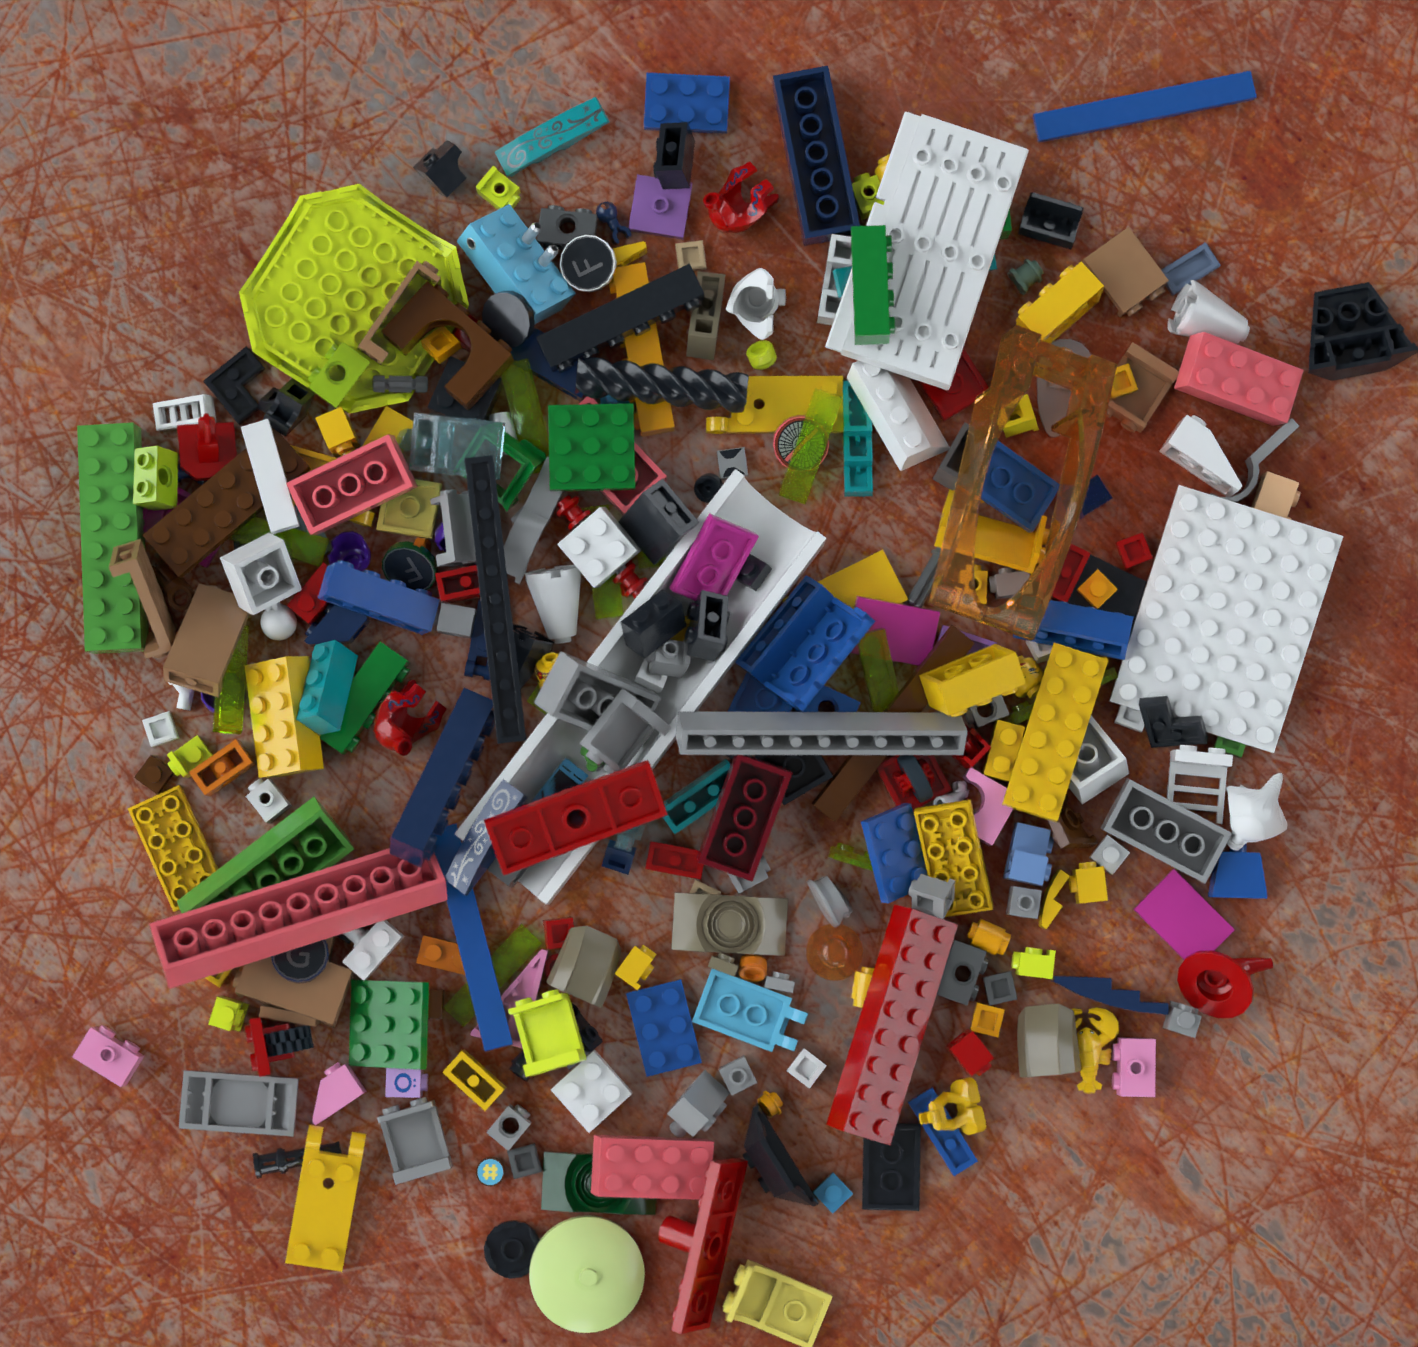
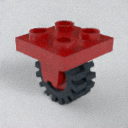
(275, 1043)

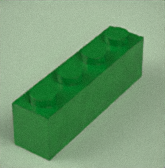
(870, 285)
(366, 694)

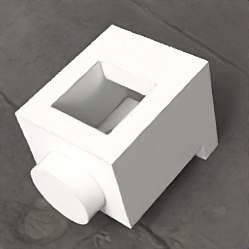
(275, 807)

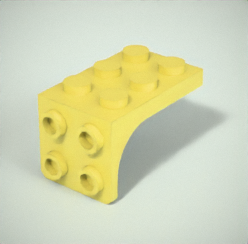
(776, 1304)

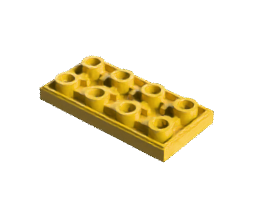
(867, 578)
(173, 842)
(954, 852)

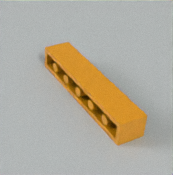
(642, 350)

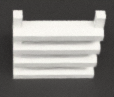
(1202, 764)

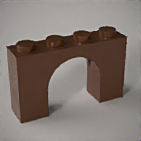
(432, 309)

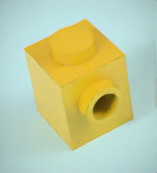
(1088, 883)

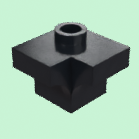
(442, 168)
(286, 406)

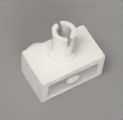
(371, 947)

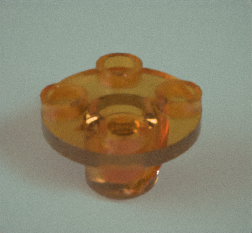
(834, 952)

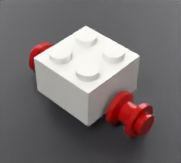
(599, 546)

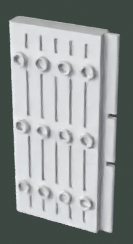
(945, 215)

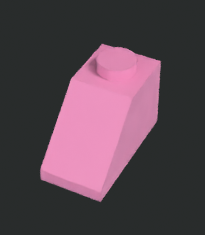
(336, 1091)

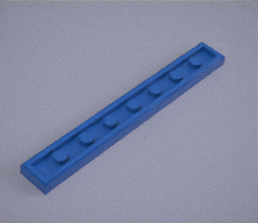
(1144, 106)
(474, 951)

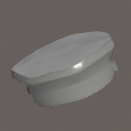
(830, 900)

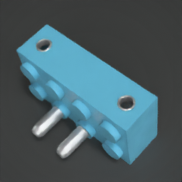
(515, 261)

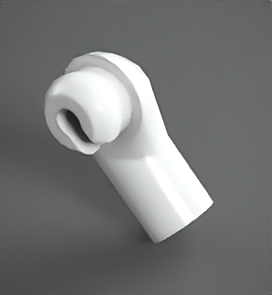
(185, 697)
(959, 793)

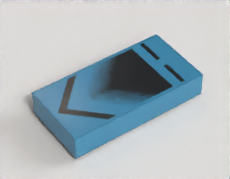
(564, 777)

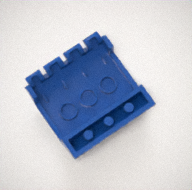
(804, 643)

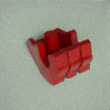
(974, 749)

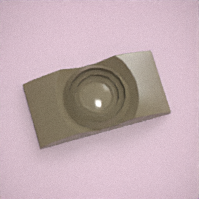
(729, 924)

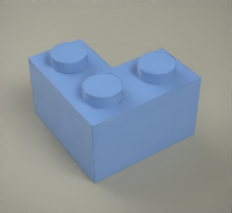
(1027, 855)

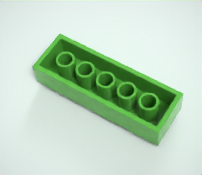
(294, 847)

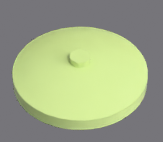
(586, 1274)

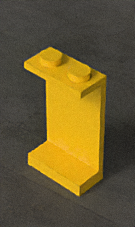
(1002, 541)

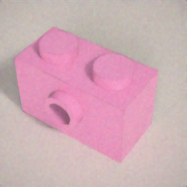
(109, 1055)
(1134, 1067)

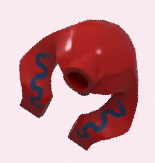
(730, 211)
(398, 729)

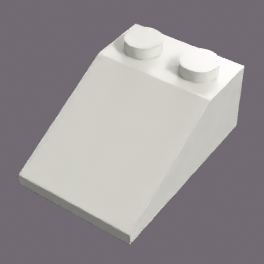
(1199, 453)
(1097, 764)

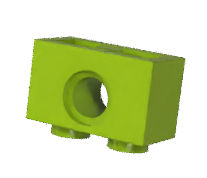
(350, 361)
(155, 478)

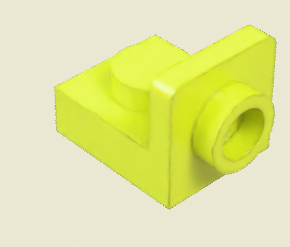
(188, 757)

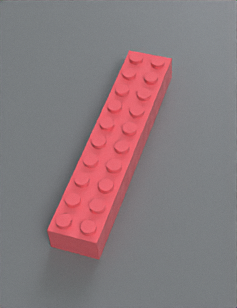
(293, 914)

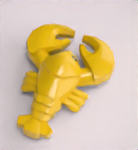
(1091, 1046)

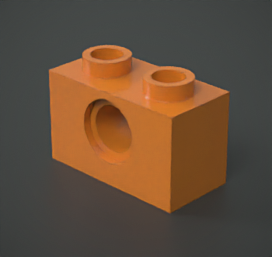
(222, 768)

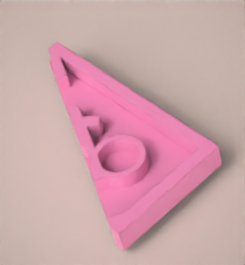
(523, 987)

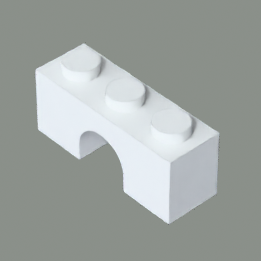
(838, 257)

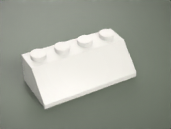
(897, 414)

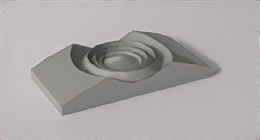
(238, 1103)

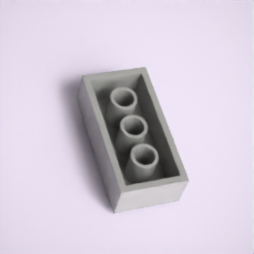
(583, 691)
(1166, 830)

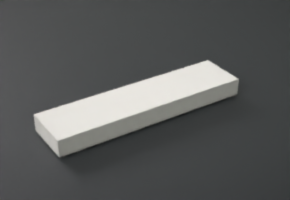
(270, 476)

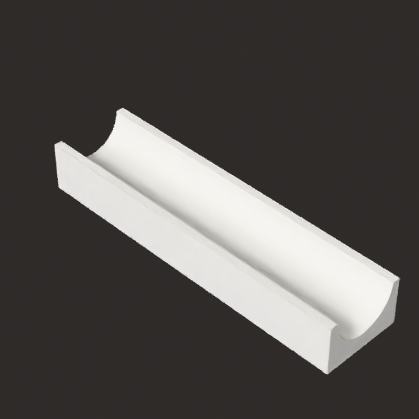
(780, 544)

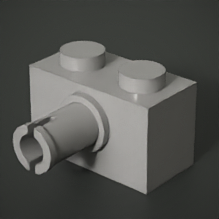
(698, 1106)

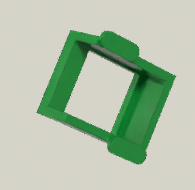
(530, 457)

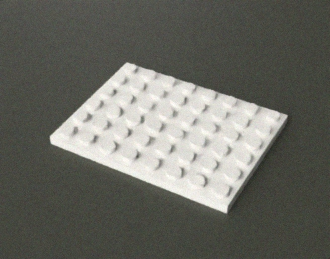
(1227, 616)

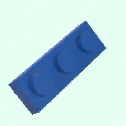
(949, 1144)

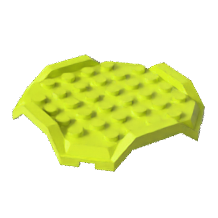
(331, 280)

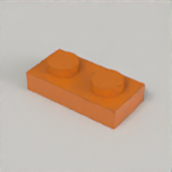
(440, 955)

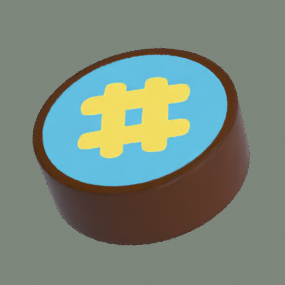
(490, 1171)

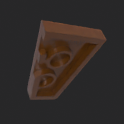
(1068, 829)

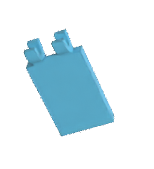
(747, 1012)

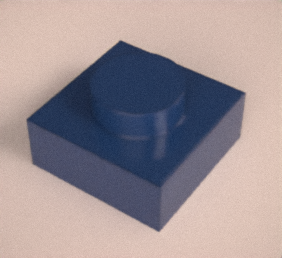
(618, 859)

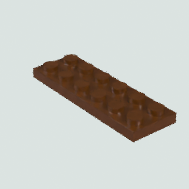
(216, 510)

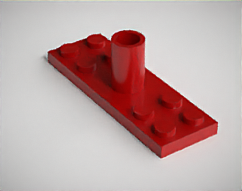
(600, 810)
(706, 1243)

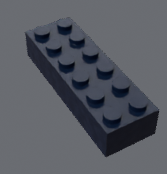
(815, 154)
(442, 778)

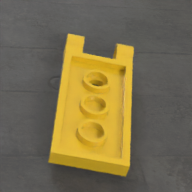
(782, 399)
(323, 1213)

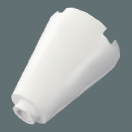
(1203, 311)
(556, 599)

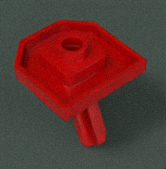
(206, 447)

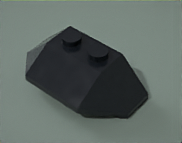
(773, 1162)

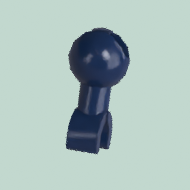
(609, 216)

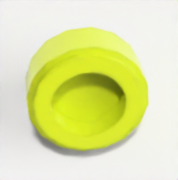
(761, 355)

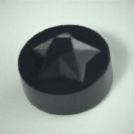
(707, 487)

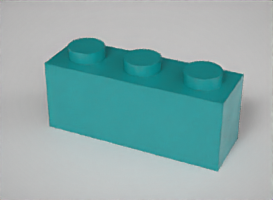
(327, 687)
(695, 798)

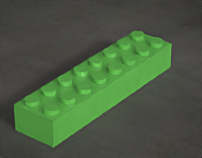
(108, 519)

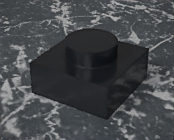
(753, 572)

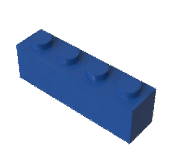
(379, 598)
(1085, 629)

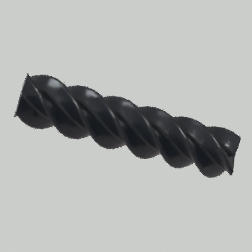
(656, 384)

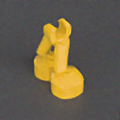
(969, 1117)

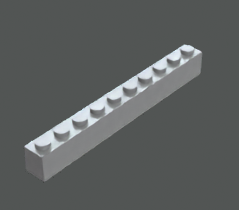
(820, 733)

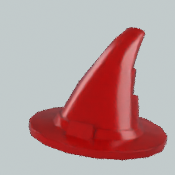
(1219, 983)

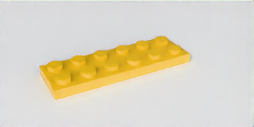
(1055, 732)

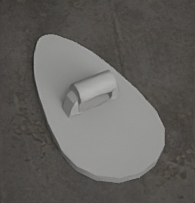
(1052, 398)

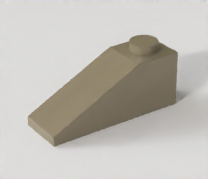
(706, 318)

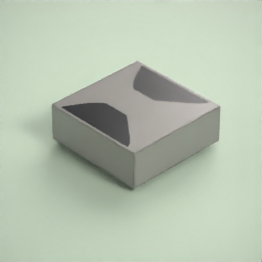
(730, 460)

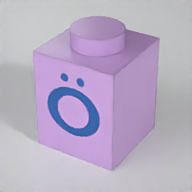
(405, 1083)

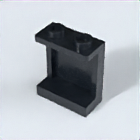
(658, 521)

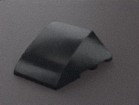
(1354, 334)

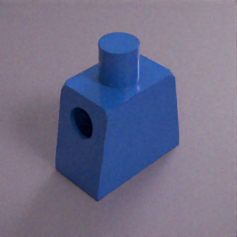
(1238, 875)

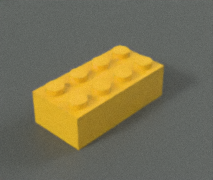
(274, 697)

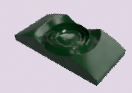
(568, 1188)

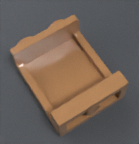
(1126, 272)
(1153, 381)

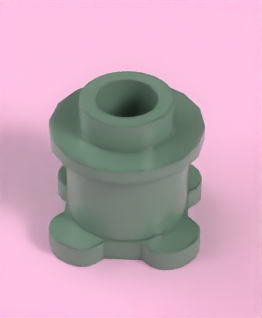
(1026, 275)

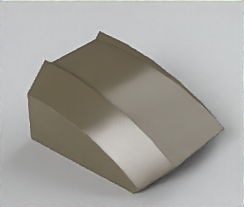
(586, 965)
(1047, 1041)

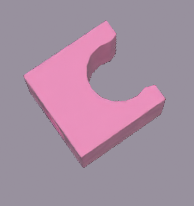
(991, 814)

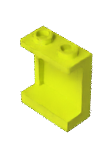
(548, 1033)

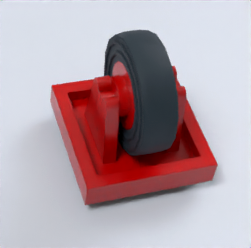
(913, 779)

